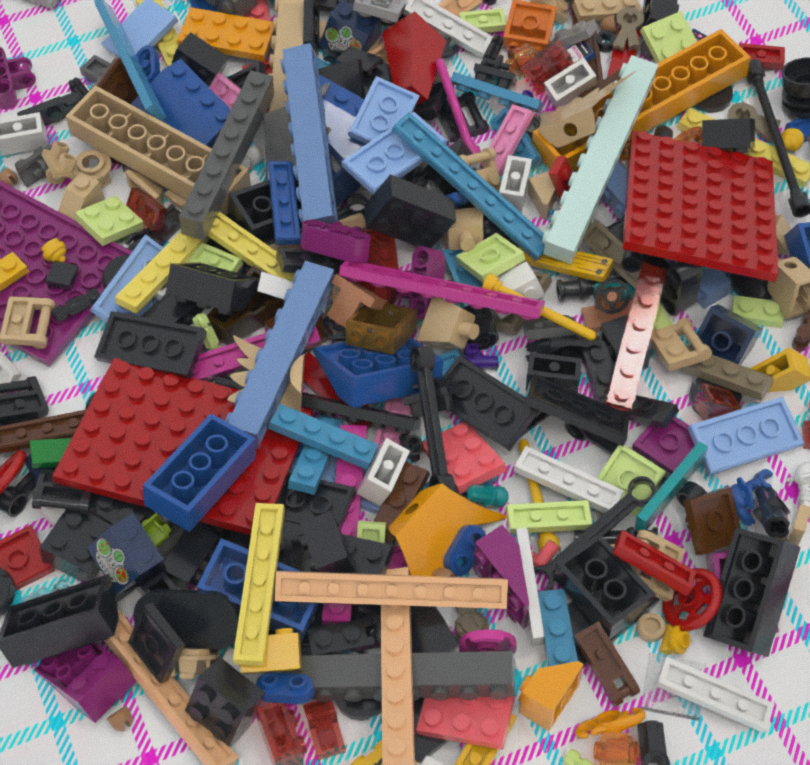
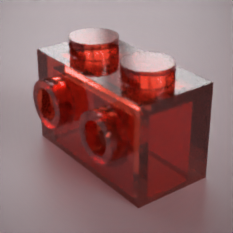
(546, 65)
(279, 734)

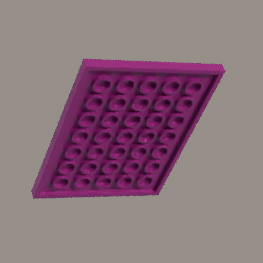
(24, 230)

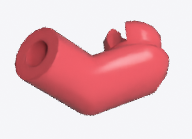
(545, 554)

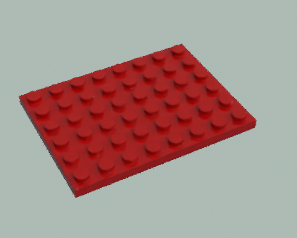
(701, 206)
(139, 424)

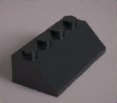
(753, 591)
(59, 622)

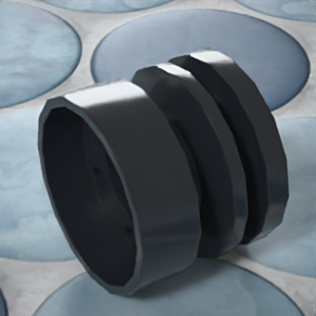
(796, 88)

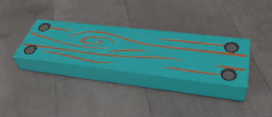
(671, 487)

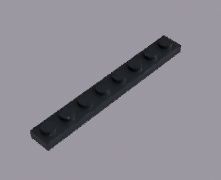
(330, 407)

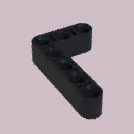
(681, 279)

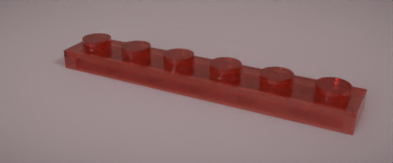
(636, 337)

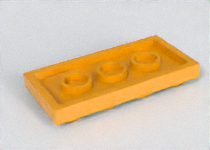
(230, 33)

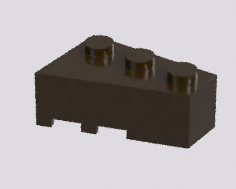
(244, 322)

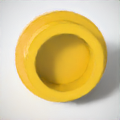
(792, 139)
(54, 250)

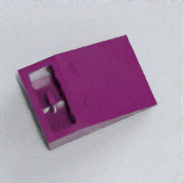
(500, 557)
(87, 678)

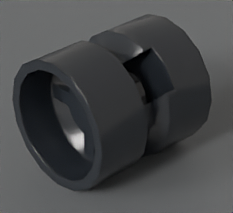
(488, 333)

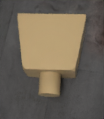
(466, 231)
(791, 288)
(447, 326)

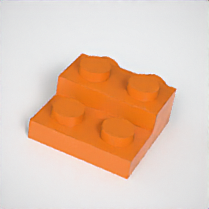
(529, 24)

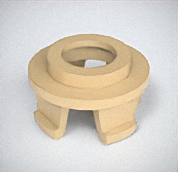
(101, 171)
(193, 662)

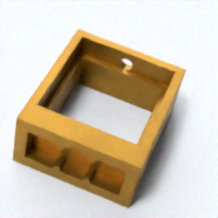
(389, 331)

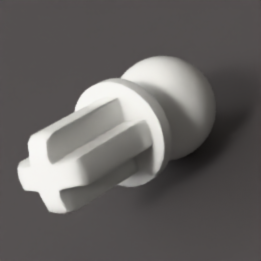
(254, 156)

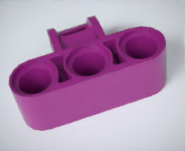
(13, 78)
(335, 241)
(429, 263)

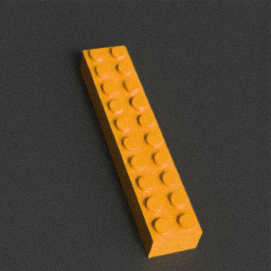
(678, 85)

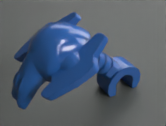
(743, 494)

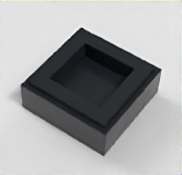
(62, 275)

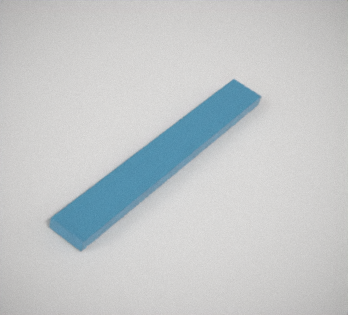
(130, 60)
(470, 185)

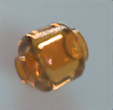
(518, 56)
(616, 749)

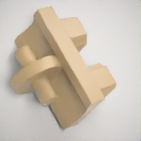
(59, 163)

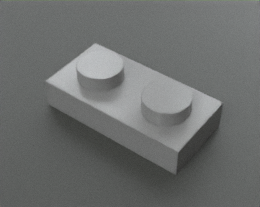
(578, 33)

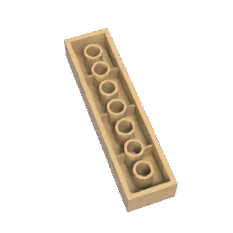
(144, 143)

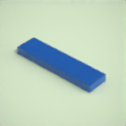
(283, 203)

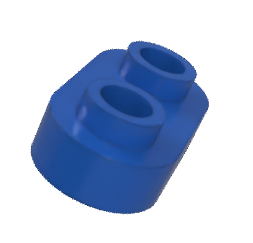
(149, 61)
(463, 548)
(286, 687)

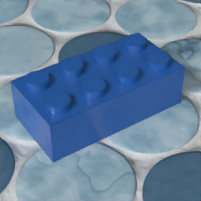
(199, 472)
(227, 575)

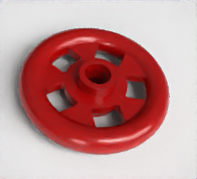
(11, 468)
(694, 602)

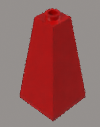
(412, 53)

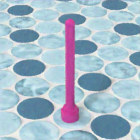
(455, 106)

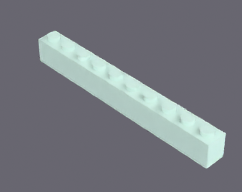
(599, 161)

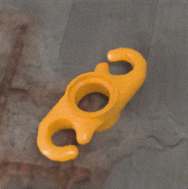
(610, 722)

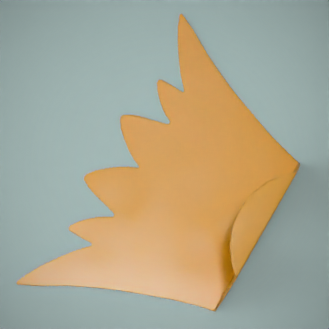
(431, 524)

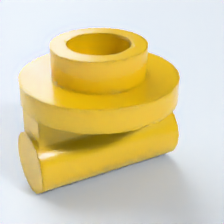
(674, 640)

